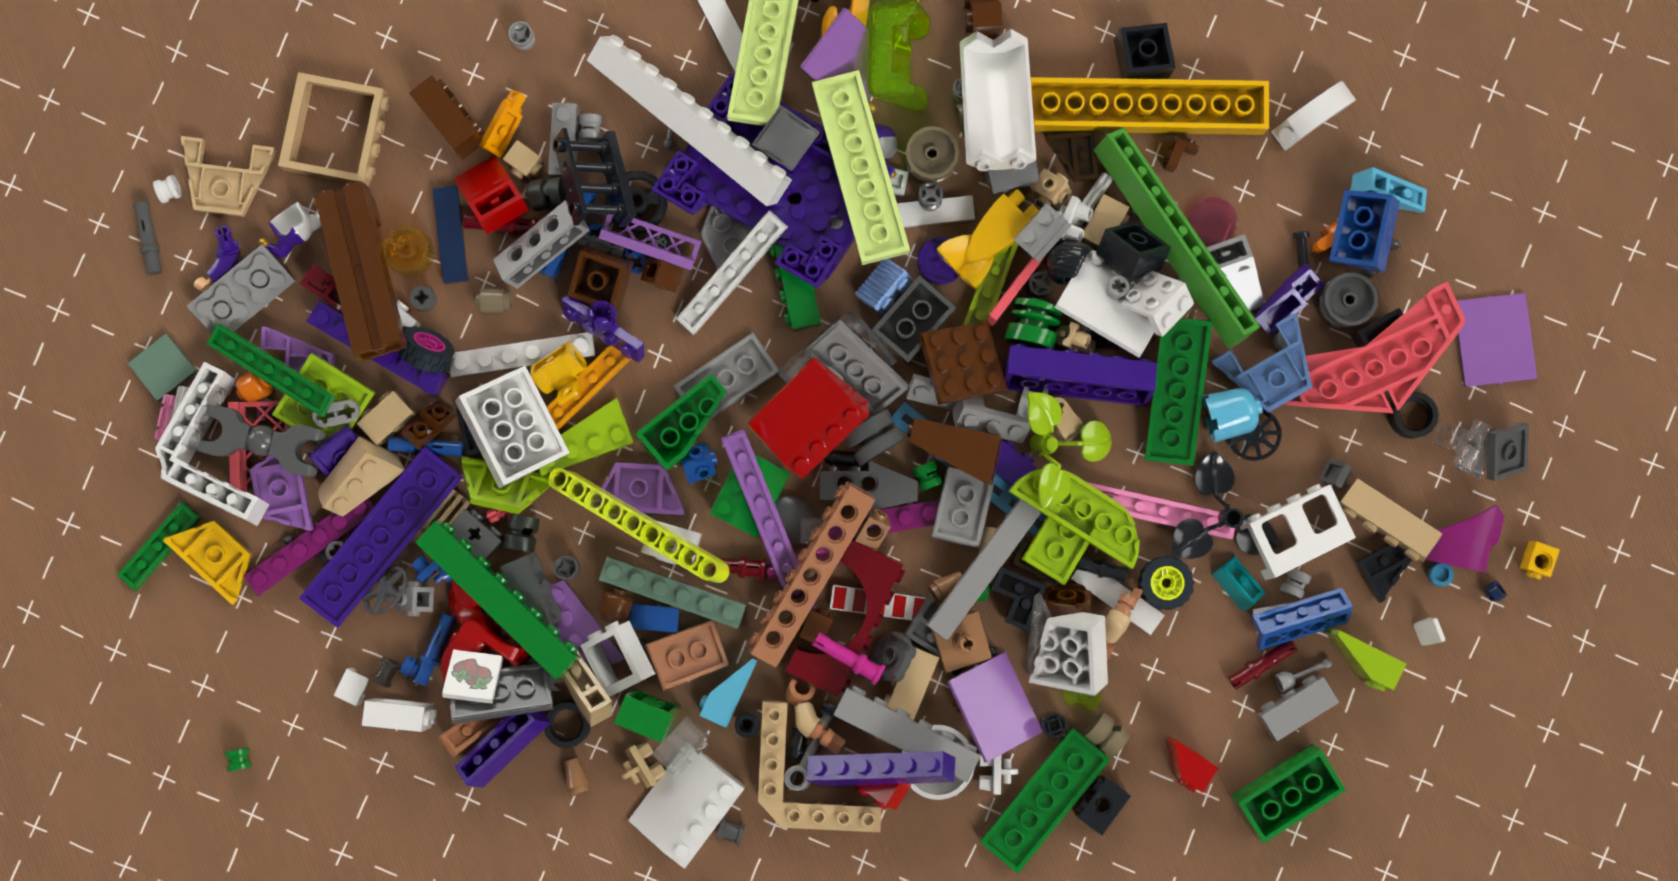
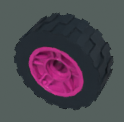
(426, 350)

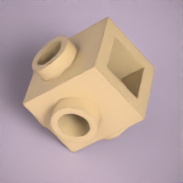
(1051, 189)

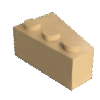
(358, 476)

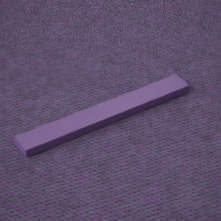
(761, 506)

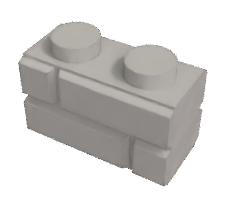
(1042, 232)

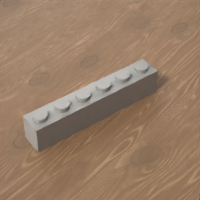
(902, 731)

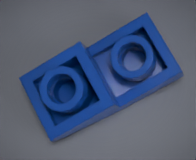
(654, 618)

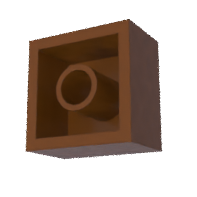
(600, 277)

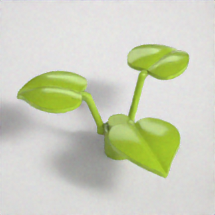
(1044, 414)

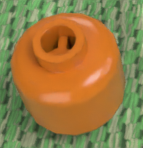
(252, 388)

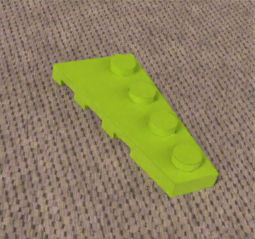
(593, 437)

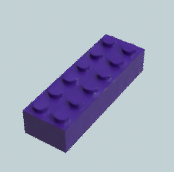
(1080, 375)

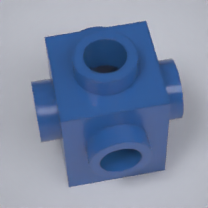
(699, 463)

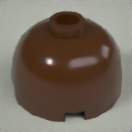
(1067, 599)

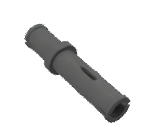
(147, 237)

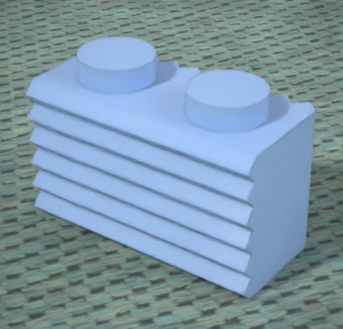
(884, 286)

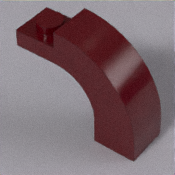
(322, 285)

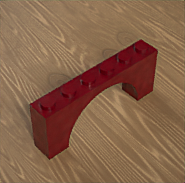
(877, 575)

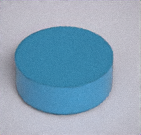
(1440, 574)

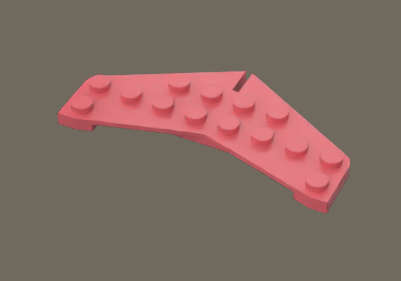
(1390, 362)

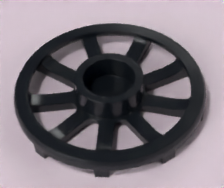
(1256, 437)

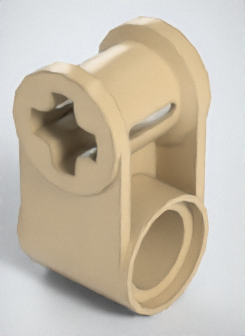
(1070, 424)

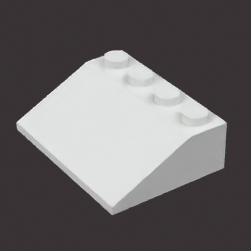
(1089, 304)
(511, 426)
(686, 807)

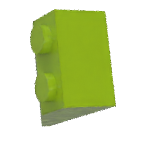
(1369, 663)

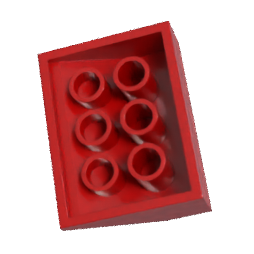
(809, 417)

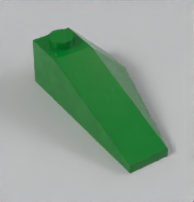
(677, 428)

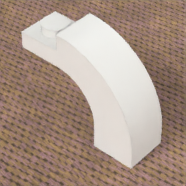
(1313, 115)

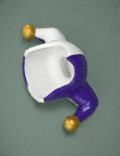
(292, 228)

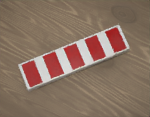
(854, 600)

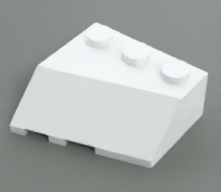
(1073, 654)

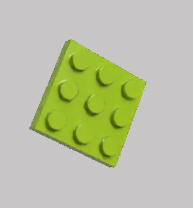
(333, 380)

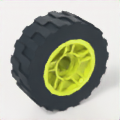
(1179, 587)

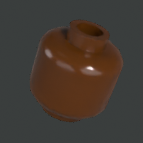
(615, 605)

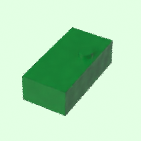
(647, 715)
(1288, 793)

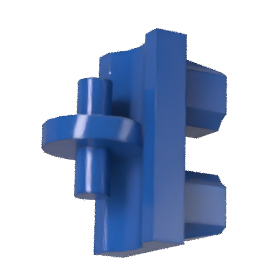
(426, 571)

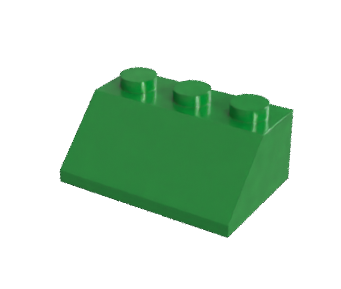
(731, 502)

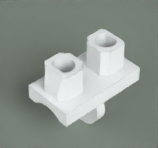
(1072, 213)
(993, 781)

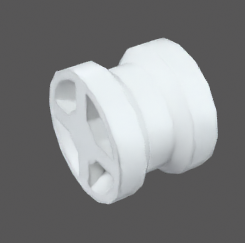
(167, 189)

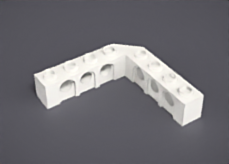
(181, 441)

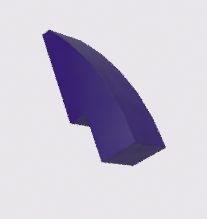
(1289, 298)

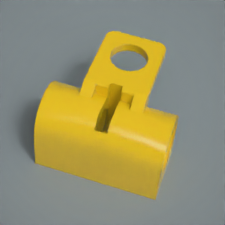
(559, 372)

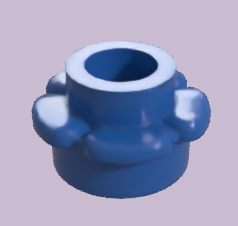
(409, 667)

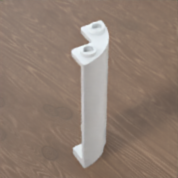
(997, 101)

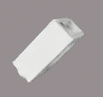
(631, 650)
(398, 714)

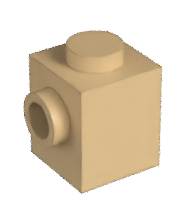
(523, 161)

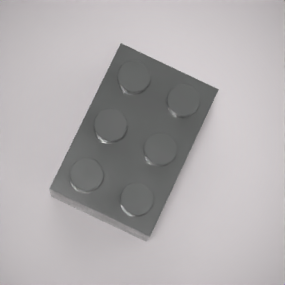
(915, 312)

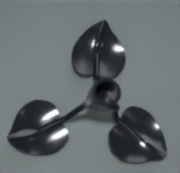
(1191, 538)

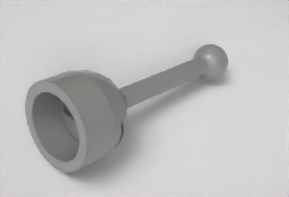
(1286, 680)

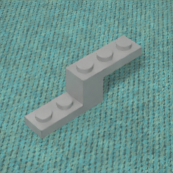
(971, 412)

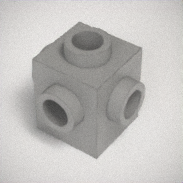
(415, 599)

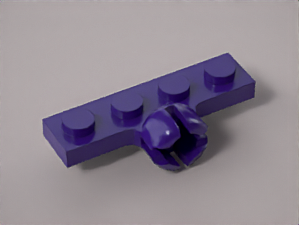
(602, 323)

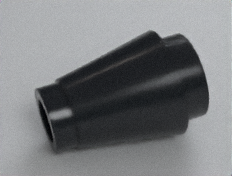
(744, 731)

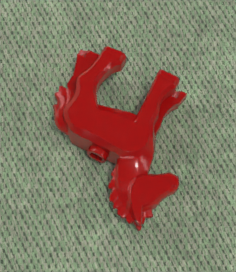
(477, 632)

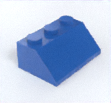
(1365, 230)

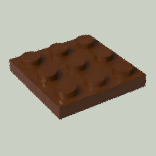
(962, 362)

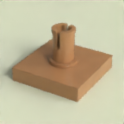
(965, 645)

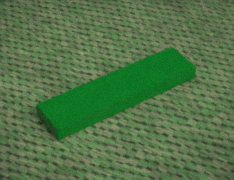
(155, 550)

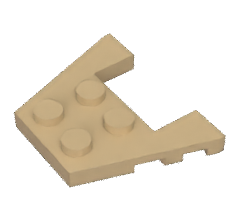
(220, 187)

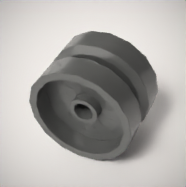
(1356, 290)
(874, 439)

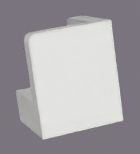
(352, 687)

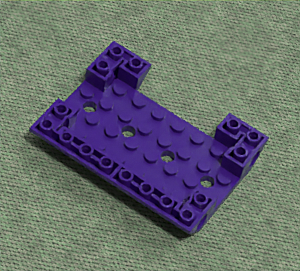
(809, 243)

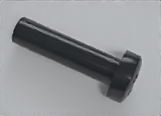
(1301, 246)

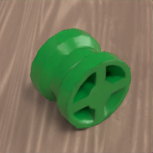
(238, 759)

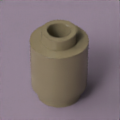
(494, 300)

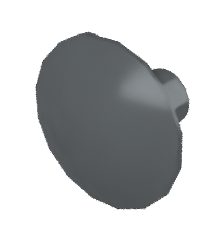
(791, 511)

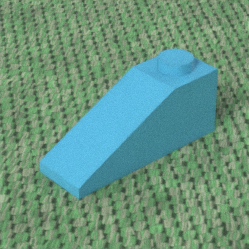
(1376, 181)
(724, 698)

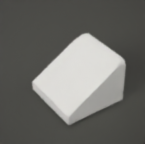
(1429, 631)

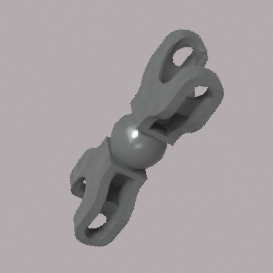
(261, 440)

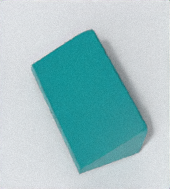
(1238, 583)

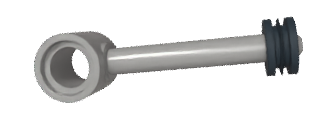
(828, 714)

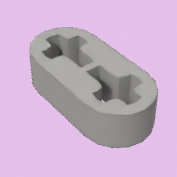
(338, 419)

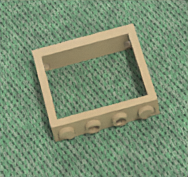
(297, 120)

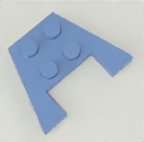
(1277, 377)

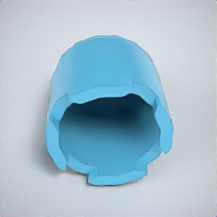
(1231, 413)

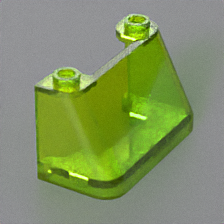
(889, 52)

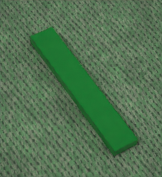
(271, 369)

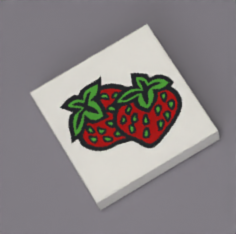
(472, 676)

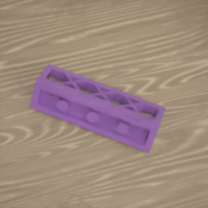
(649, 249)

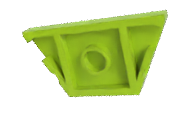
(509, 498)

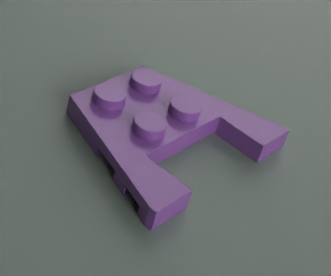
(296, 354)

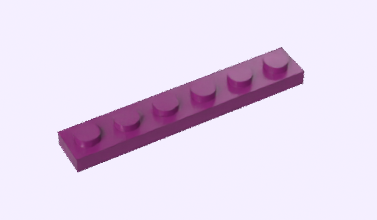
(905, 517)
(306, 547)

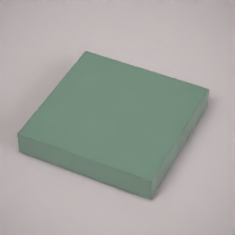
(162, 367)

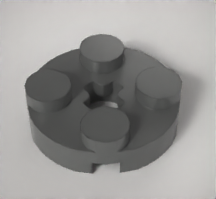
(903, 653)

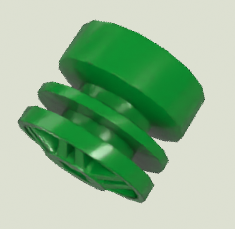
(1034, 318)

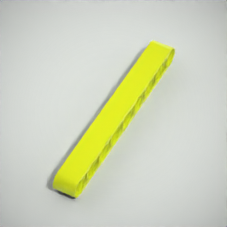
(646, 529)

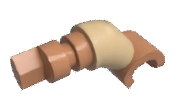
(1119, 618)
(808, 722)

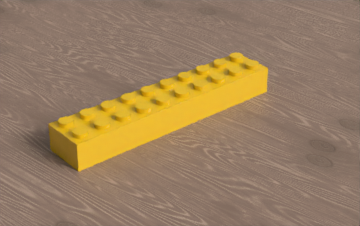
(1150, 106)

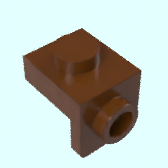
(1174, 154)

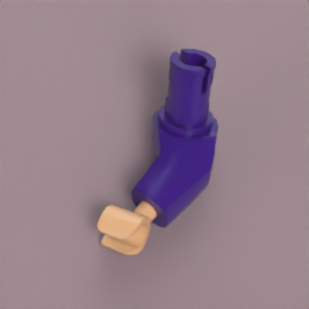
(227, 257)

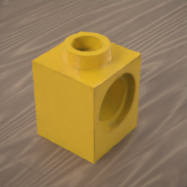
(1548, 555)

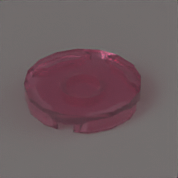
(1213, 220)

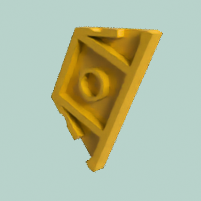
(214, 556)

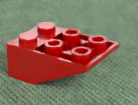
(491, 194)

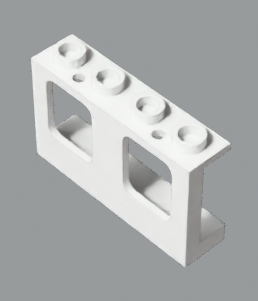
(1308, 543)

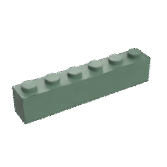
(672, 592)

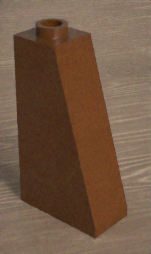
(963, 448)

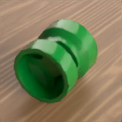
(930, 481)

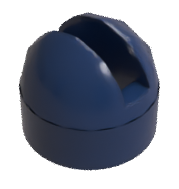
(1495, 591)

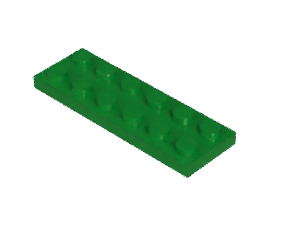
(1178, 392)
(1044, 800)

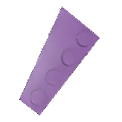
(579, 623)

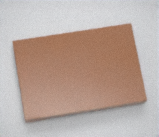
(686, 655)

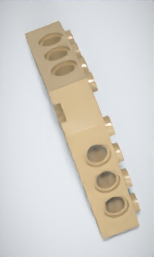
(791, 812)

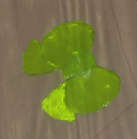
(1090, 701)

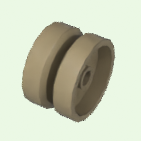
(936, 141)

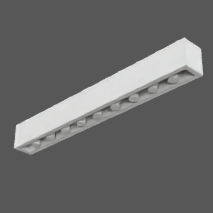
(689, 120)

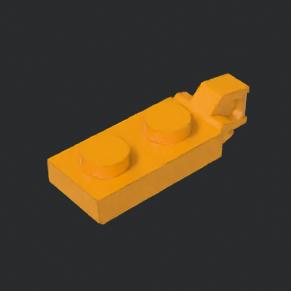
(503, 124)

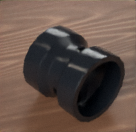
(1053, 724)

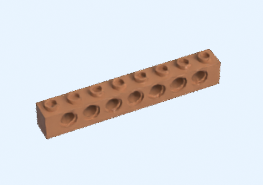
(773, 650)

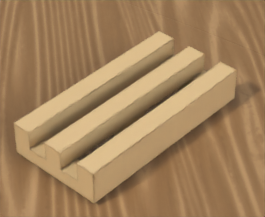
(466, 505)

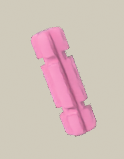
(165, 415)

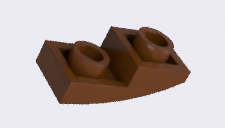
(428, 425)

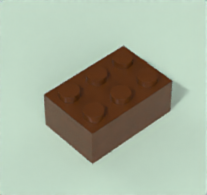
(448, 116)

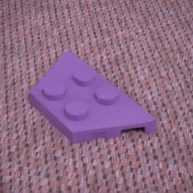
(644, 488)
(283, 492)

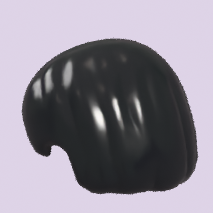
(1066, 260)

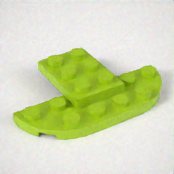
(1074, 523)

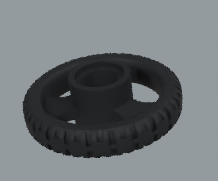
(650, 198)

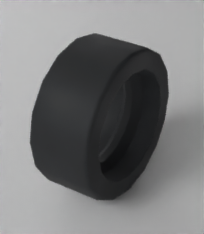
(1431, 422)
(554, 737)

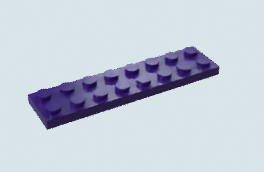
(381, 537)

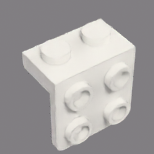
(1159, 299)

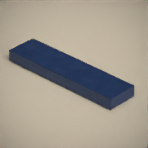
(450, 234)

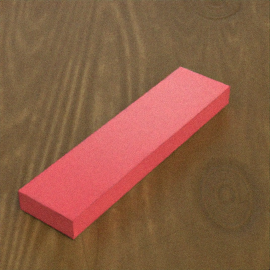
(1013, 290)

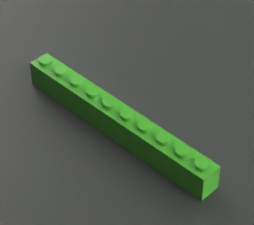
(1187, 252)

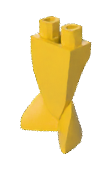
(974, 254)

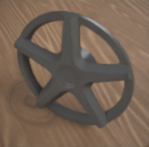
(385, 591)

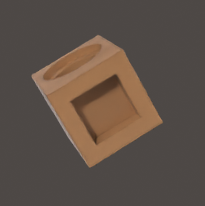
(874, 537)

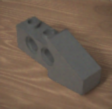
(890, 487)

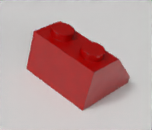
(1190, 767)

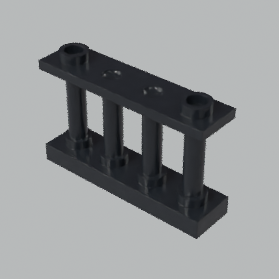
(611, 166)

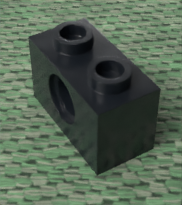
(1101, 819)

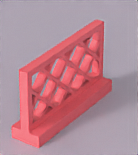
(238, 461)

